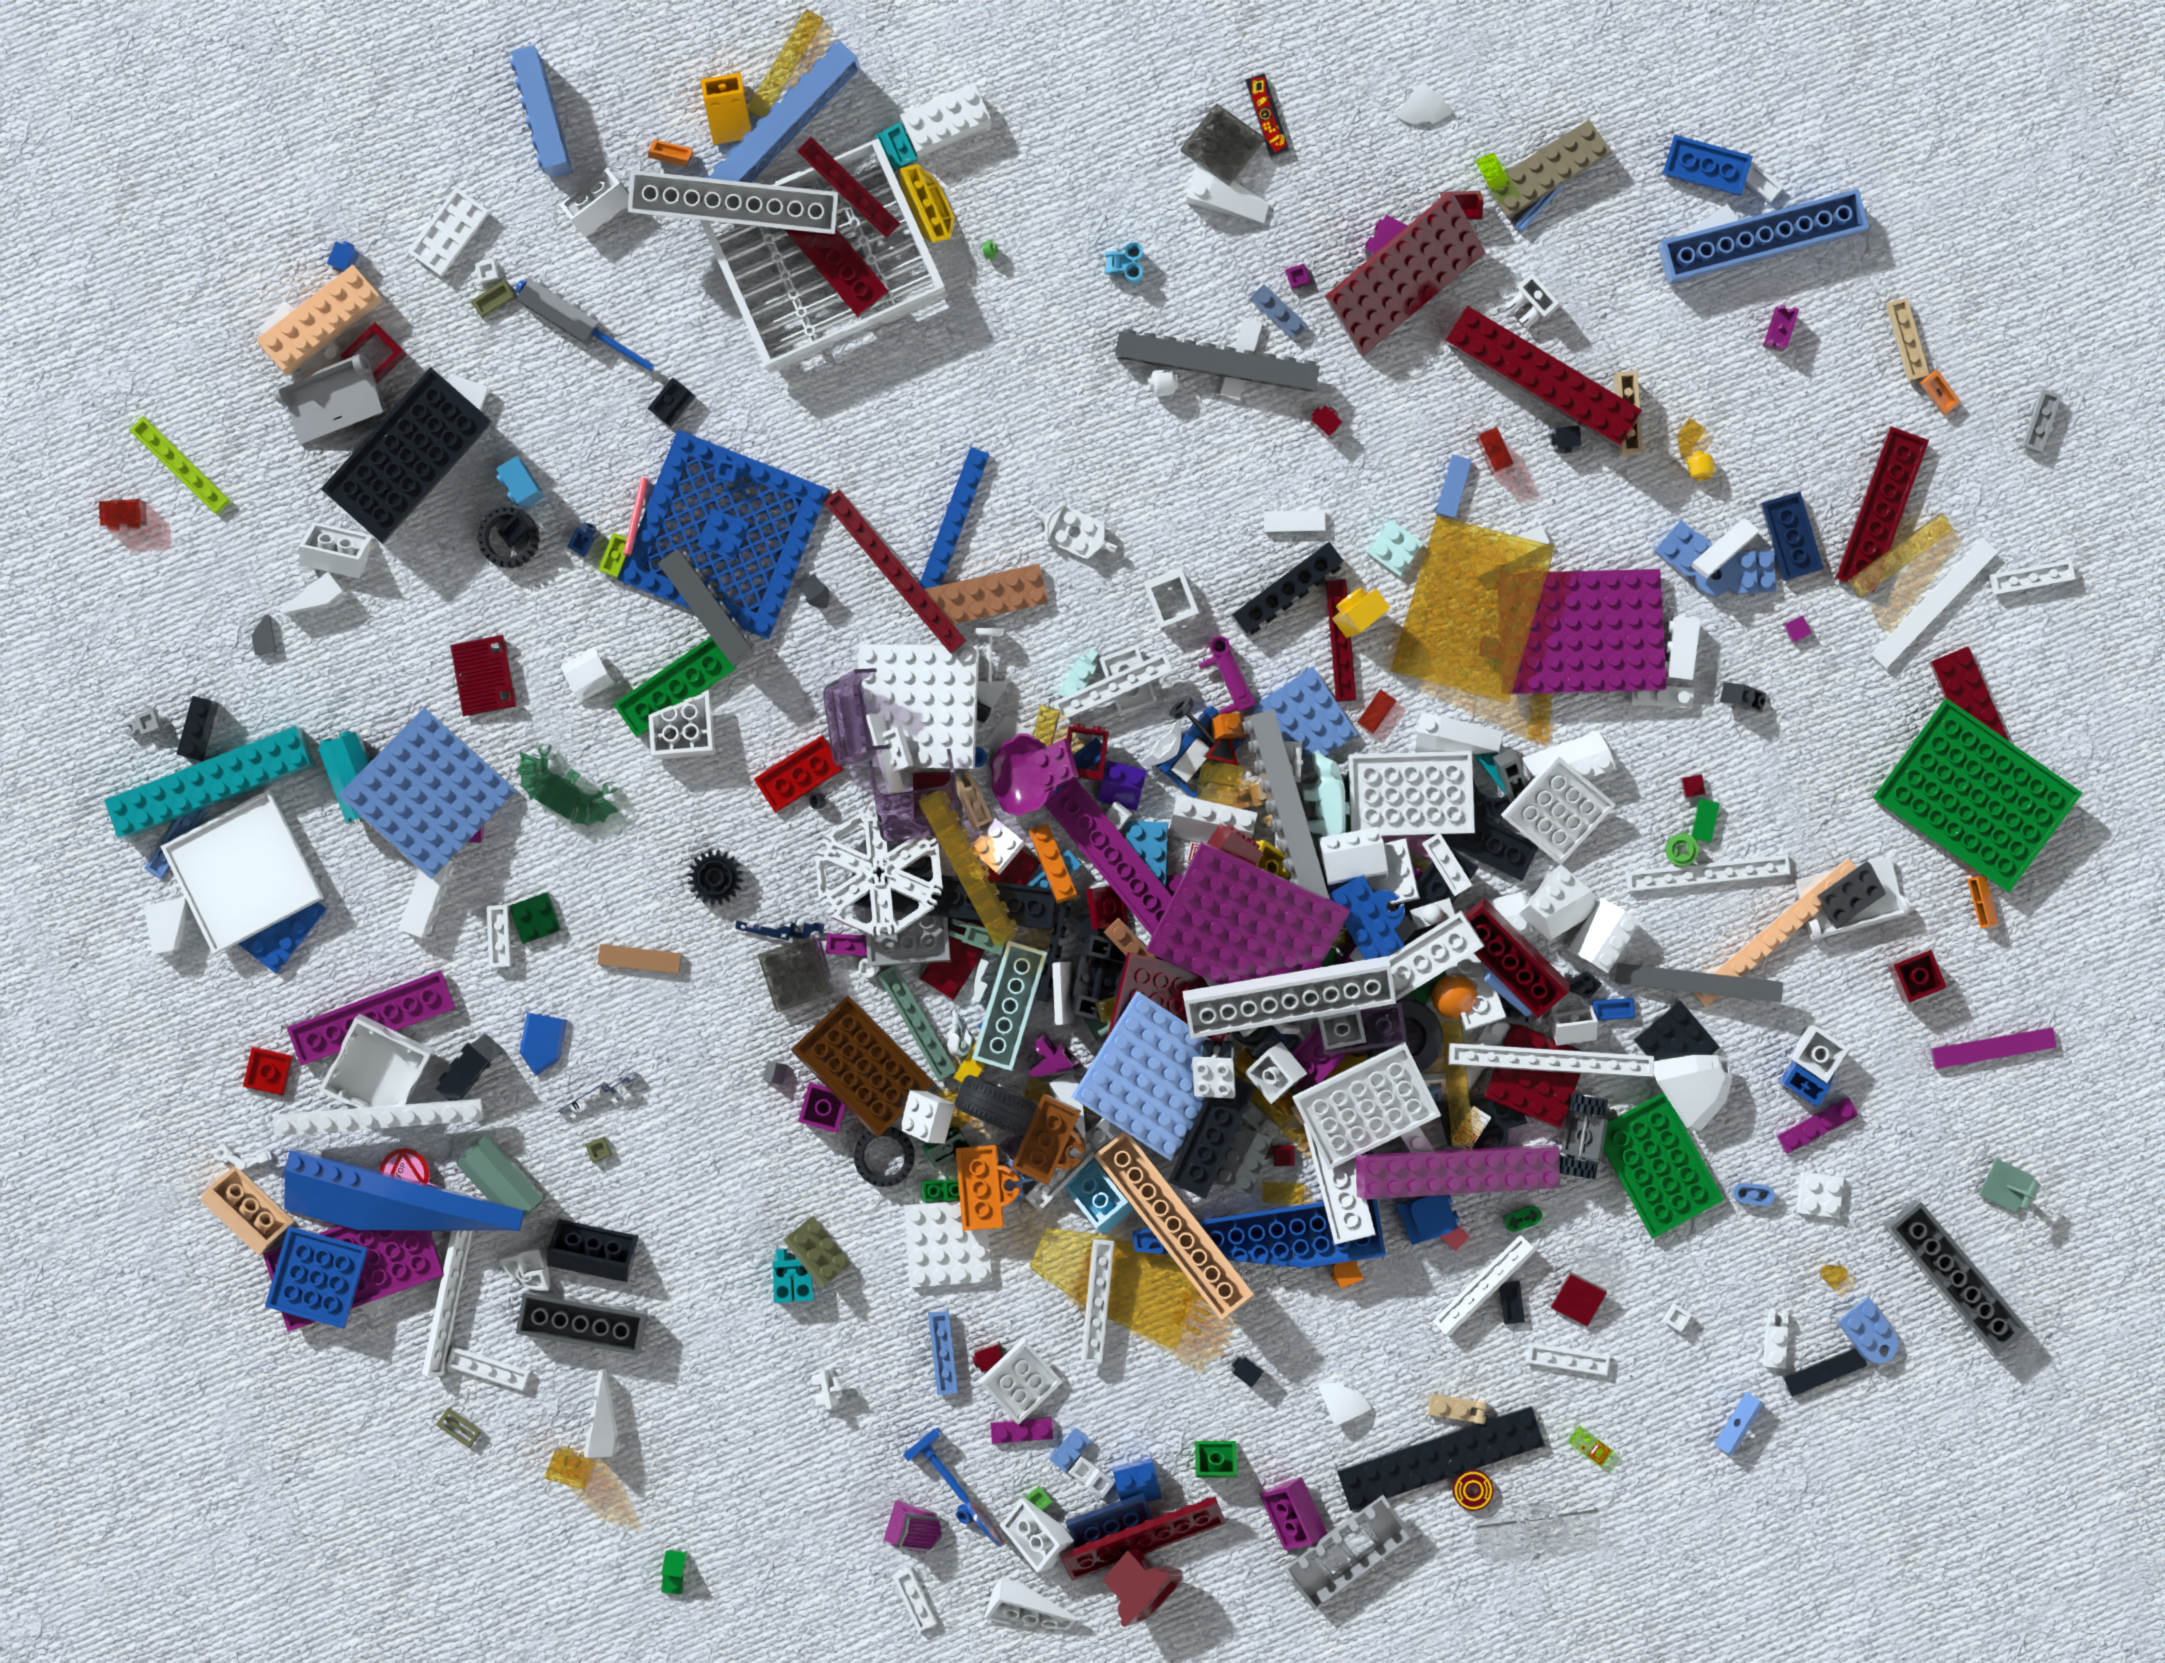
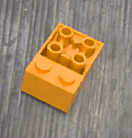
(726, 108)

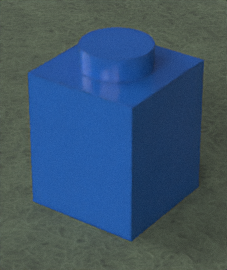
(342, 256)

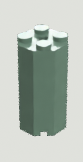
(499, 1176)

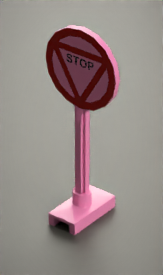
(407, 1164)

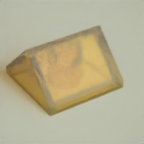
(1220, 783)

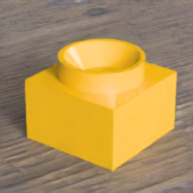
(1359, 611)

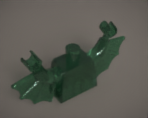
(561, 793)

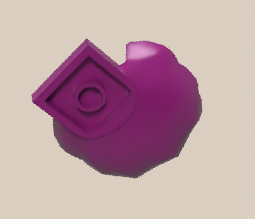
(1029, 772)

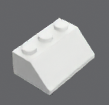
(596, 202)
(335, 550)
(1352, 855)
(1604, 935)

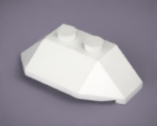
(1510, 907)

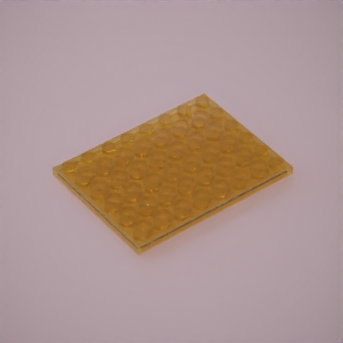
(1472, 609)

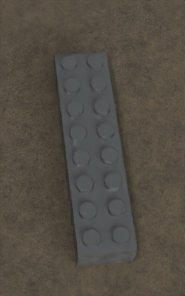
(1955, 1277)

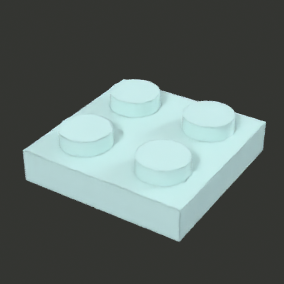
(1395, 548)

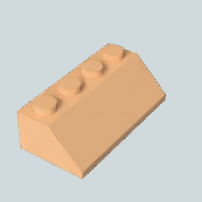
(246, 1210)

